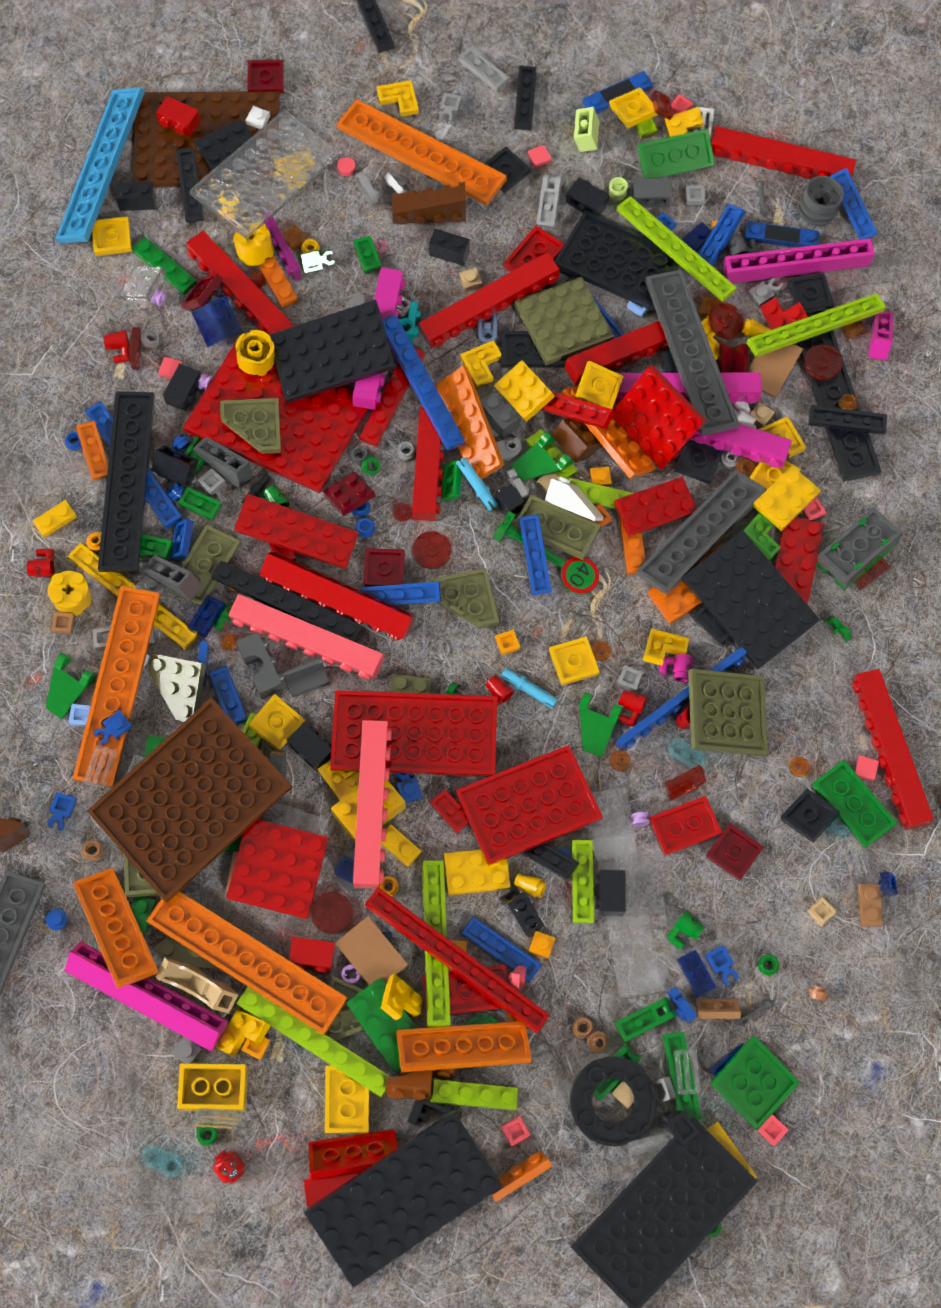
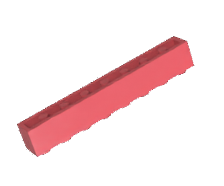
(306, 637)
(371, 805)

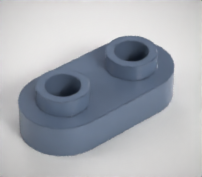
(488, 329)

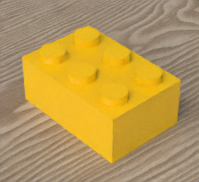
(346, 809)
(212, 1087)

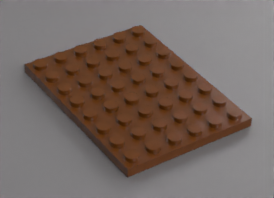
(156, 146)
(189, 799)

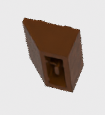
(576, 439)
(12, 833)

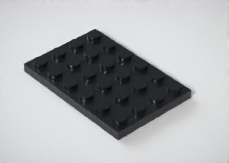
(613, 258)
(332, 351)
(750, 599)

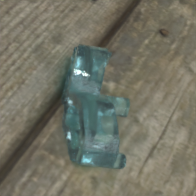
(839, 831)

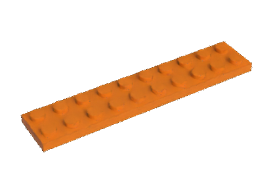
(421, 151)
(118, 676)
(248, 961)

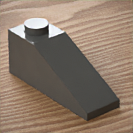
(225, 462)
(173, 577)

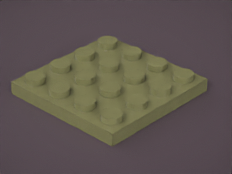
(563, 320)
(727, 712)

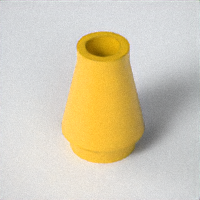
(754, 328)
(531, 885)

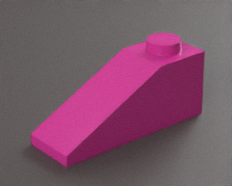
(881, 336)

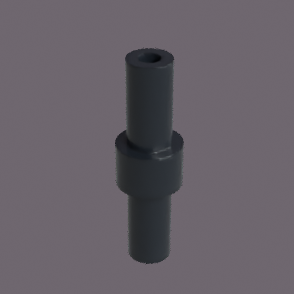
(257, 488)

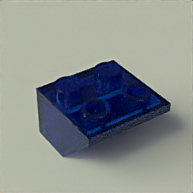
(217, 321)

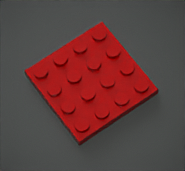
(657, 417)
(278, 868)

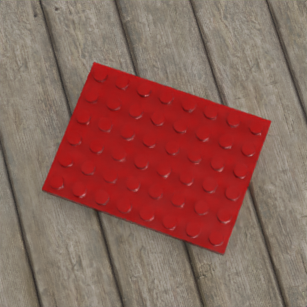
(311, 429)

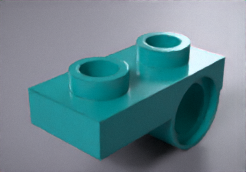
(410, 322)

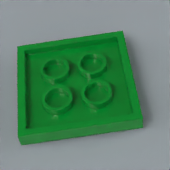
(754, 1082)

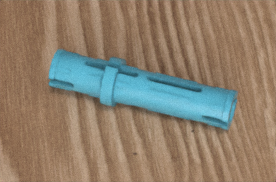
(476, 482)
(521, 683)

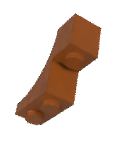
(416, 1084)

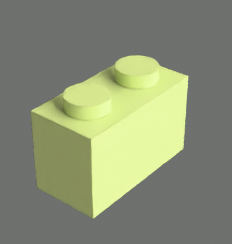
(586, 129)

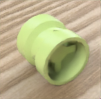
(617, 190)

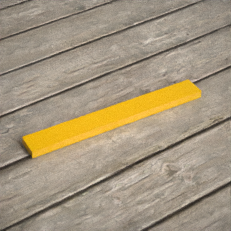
(164, 620)

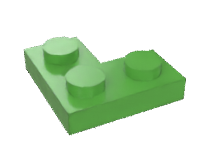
(757, 532)

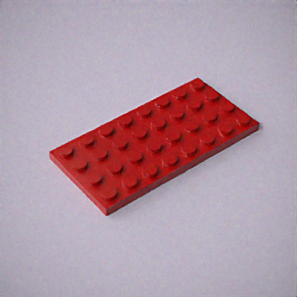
(428, 731)

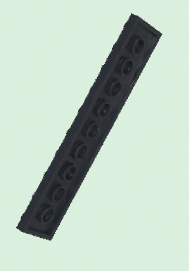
(851, 448)
(126, 482)

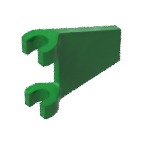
(538, 462)
(65, 689)
(596, 728)

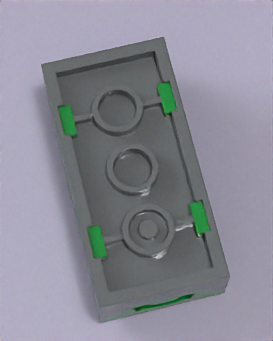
(859, 548)

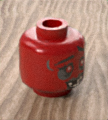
(228, 1166)

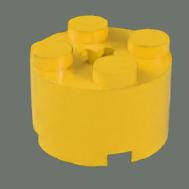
(255, 248)
(255, 352)
(69, 592)

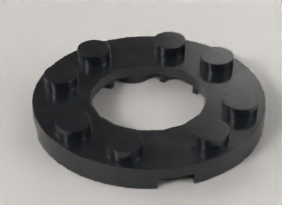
(644, 1101)

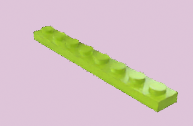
(676, 249)
(816, 325)
(435, 915)
(315, 1042)

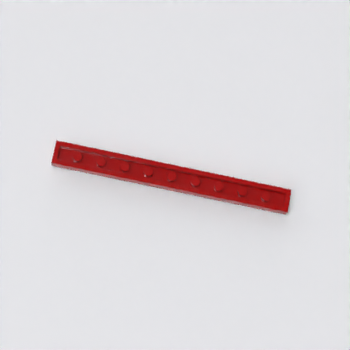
(457, 960)

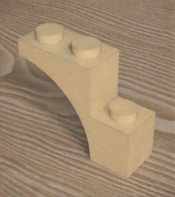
(194, 981)

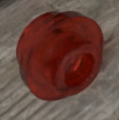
(258, 279)
(402, 517)

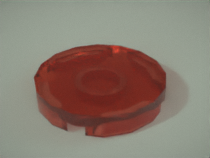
(726, 321)
(823, 362)
(431, 550)
(331, 913)

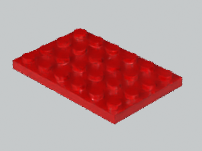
(528, 805)

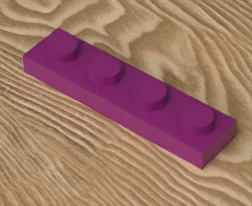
(284, 252)

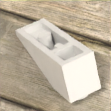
(571, 498)

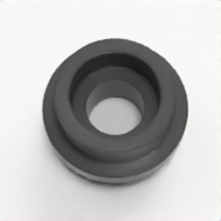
(358, 451)

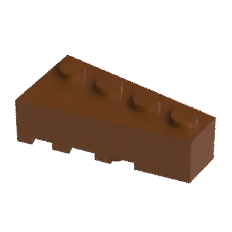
(430, 205)

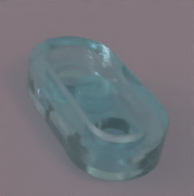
(686, 754)
(162, 1161)

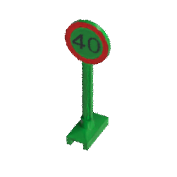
(576, 574)

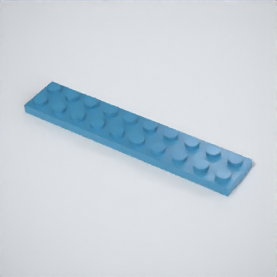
(100, 165)

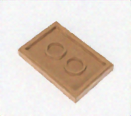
(775, 368)
(371, 952)

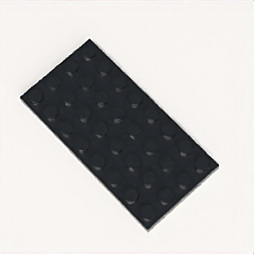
(403, 1198)
(663, 1216)

